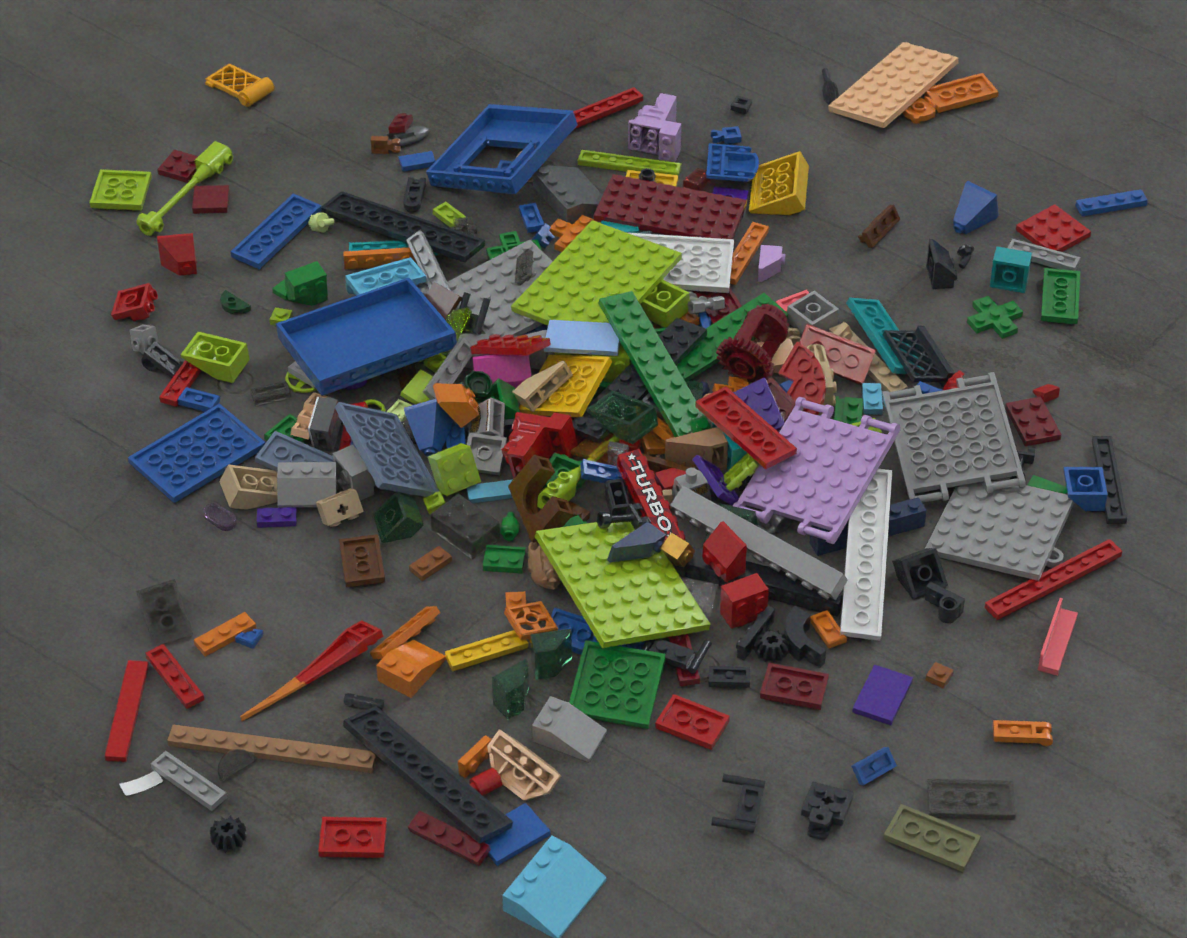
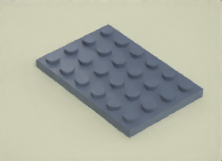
(386, 450)

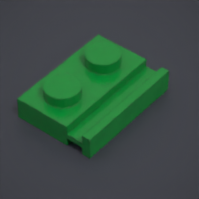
(848, 410)
(504, 559)

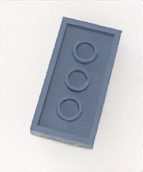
(286, 449)

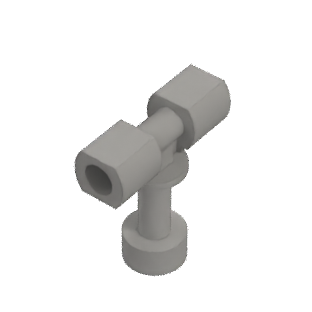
(698, 305)

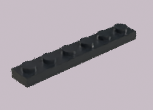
(1105, 458)

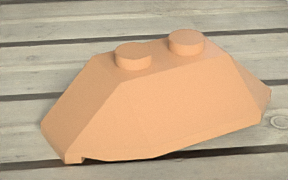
(520, 767)

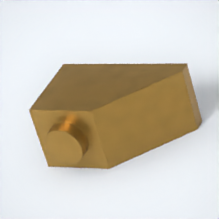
(677, 550)

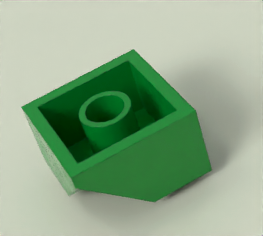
(307, 284)

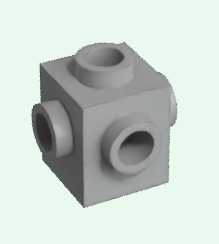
(143, 337)

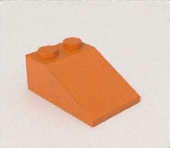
(408, 667)

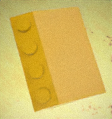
(780, 186)

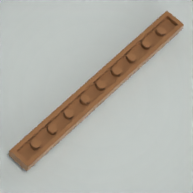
(273, 748)

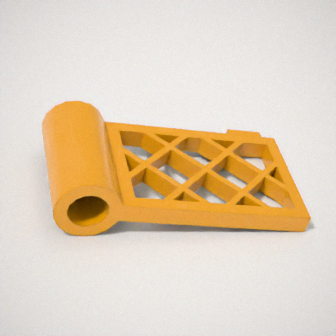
(251, 92)

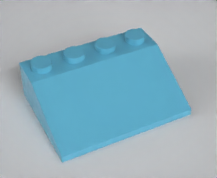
(553, 888)

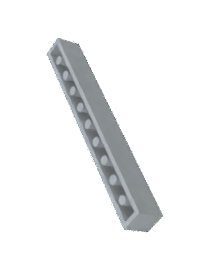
(761, 544)

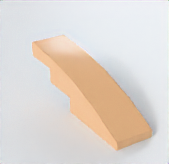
(300, 428)

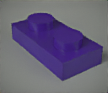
(276, 517)

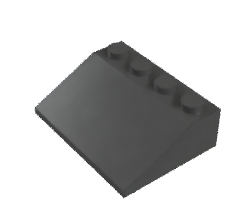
(567, 191)

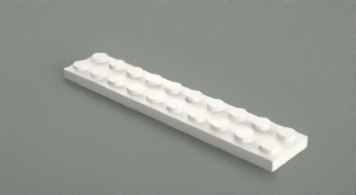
(867, 561)

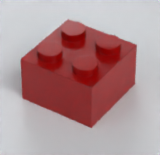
(743, 600)

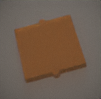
(590, 449)

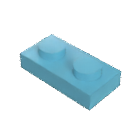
(872, 398)

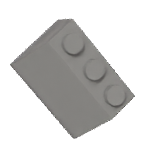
(305, 483)

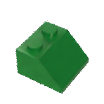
(503, 392)

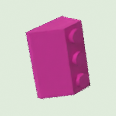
(509, 368)

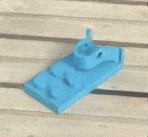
(383, 275)

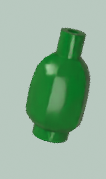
(509, 527)

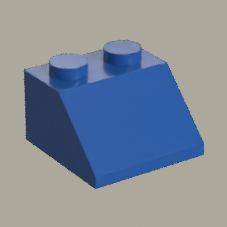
(1086, 487)

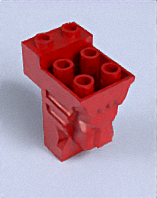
(538, 437)

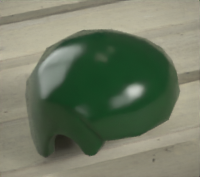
(479, 383)

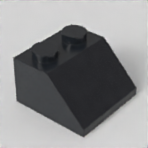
(940, 266)
(918, 570)

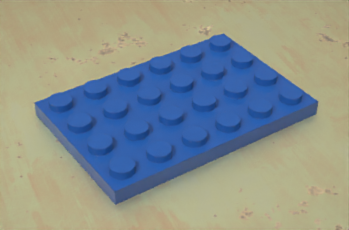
(196, 452)

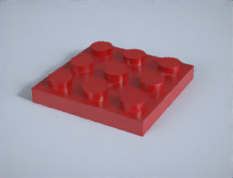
(1053, 229)

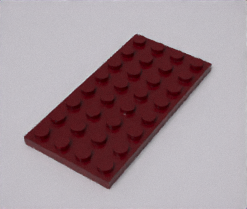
(669, 209)

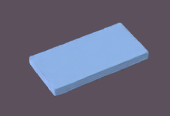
(582, 338)

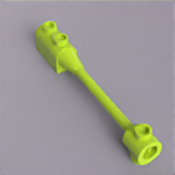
(207, 164)
(565, 485)

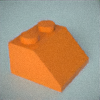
(457, 402)

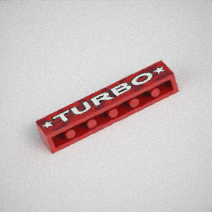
(644, 490)

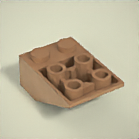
(708, 444)

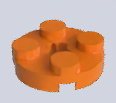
(920, 110)

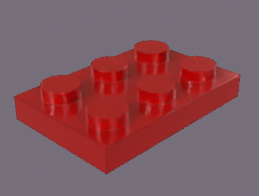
(692, 722)
(352, 837)

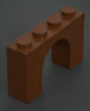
(525, 492)

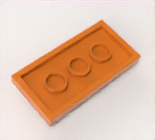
(961, 92)

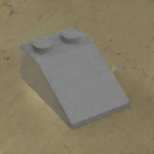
(567, 730)

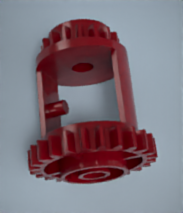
(747, 358)

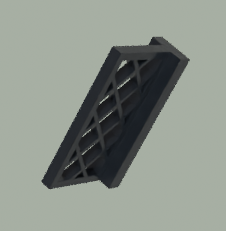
(926, 351)

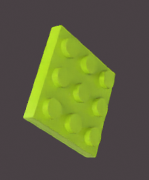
(120, 189)

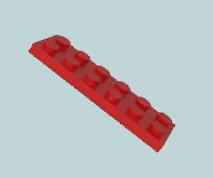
(746, 427)

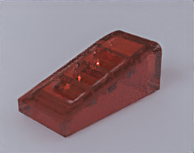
(696, 180)

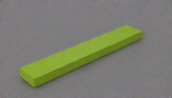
(625, 163)

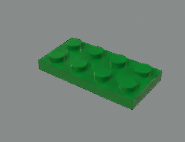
(1060, 296)

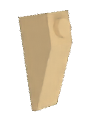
(539, 387)

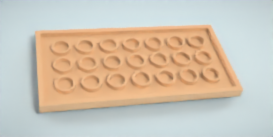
(893, 84)

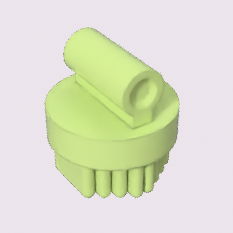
(320, 222)

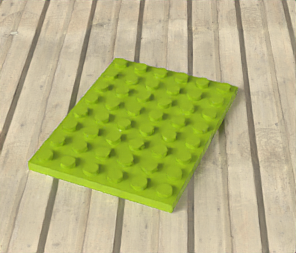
(594, 267)
(621, 598)

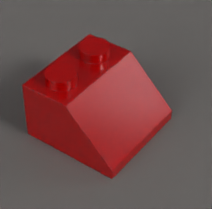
(725, 552)

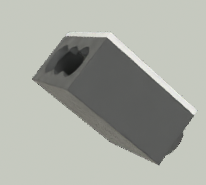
(324, 424)

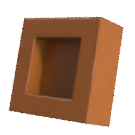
(939, 675)

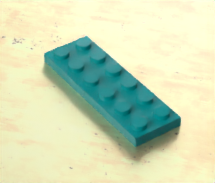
(874, 321)

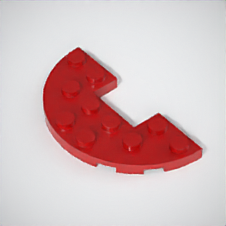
(806, 374)

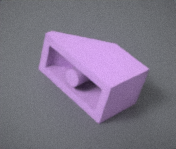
(770, 261)

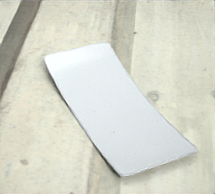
(141, 784)

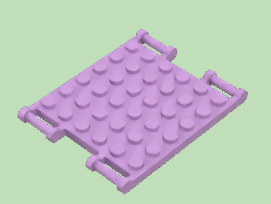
(826, 474)

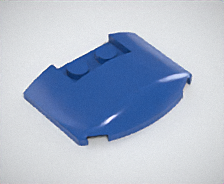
(731, 163)

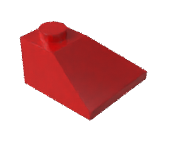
(178, 253)

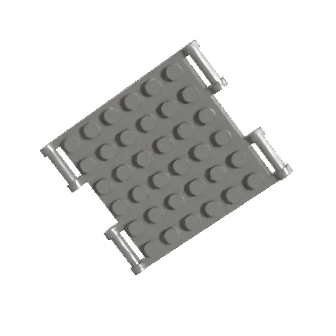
(953, 438)

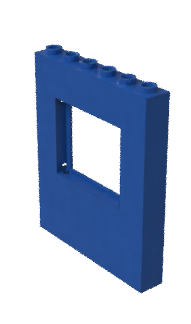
(527, 128)

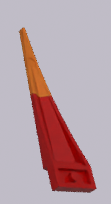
(347, 645)

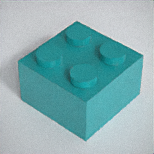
(1010, 269)

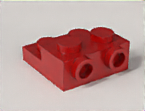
(135, 302)

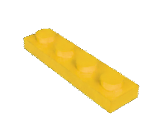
(484, 650)

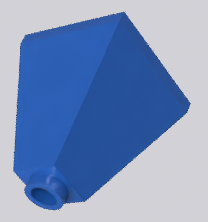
(975, 208)
(429, 425)

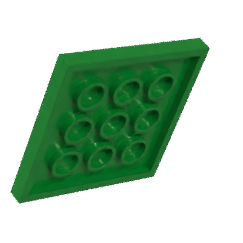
(617, 684)

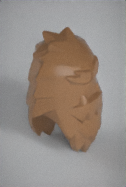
(541, 569)

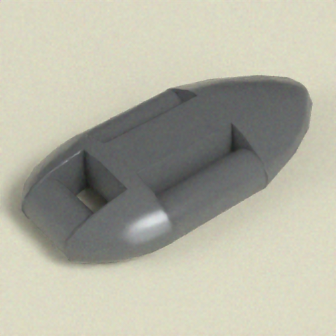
(412, 135)

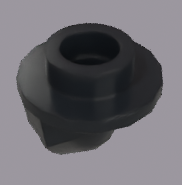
(965, 252)

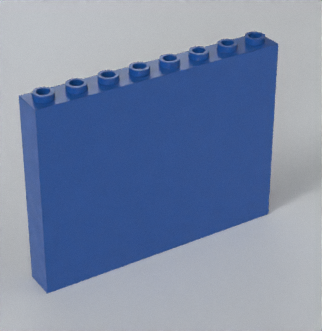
(366, 336)

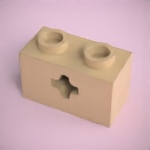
(328, 507)

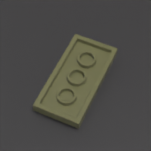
(932, 837)

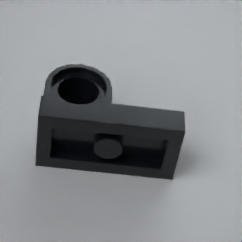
(160, 358)
(949, 604)

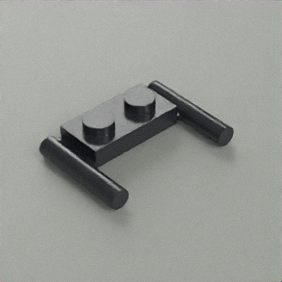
(475, 322)
(678, 655)
(748, 804)

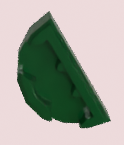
(232, 304)

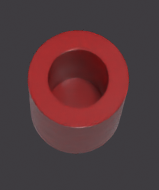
(486, 781)

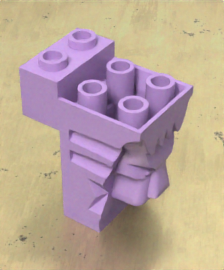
(656, 129)

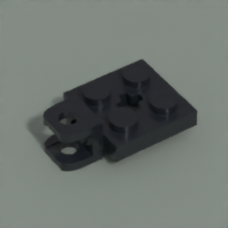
(821, 815)

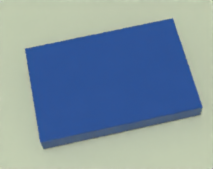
(525, 832)

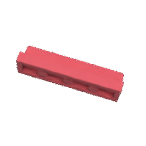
(1057, 640)

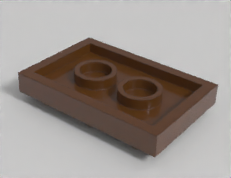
(362, 560)

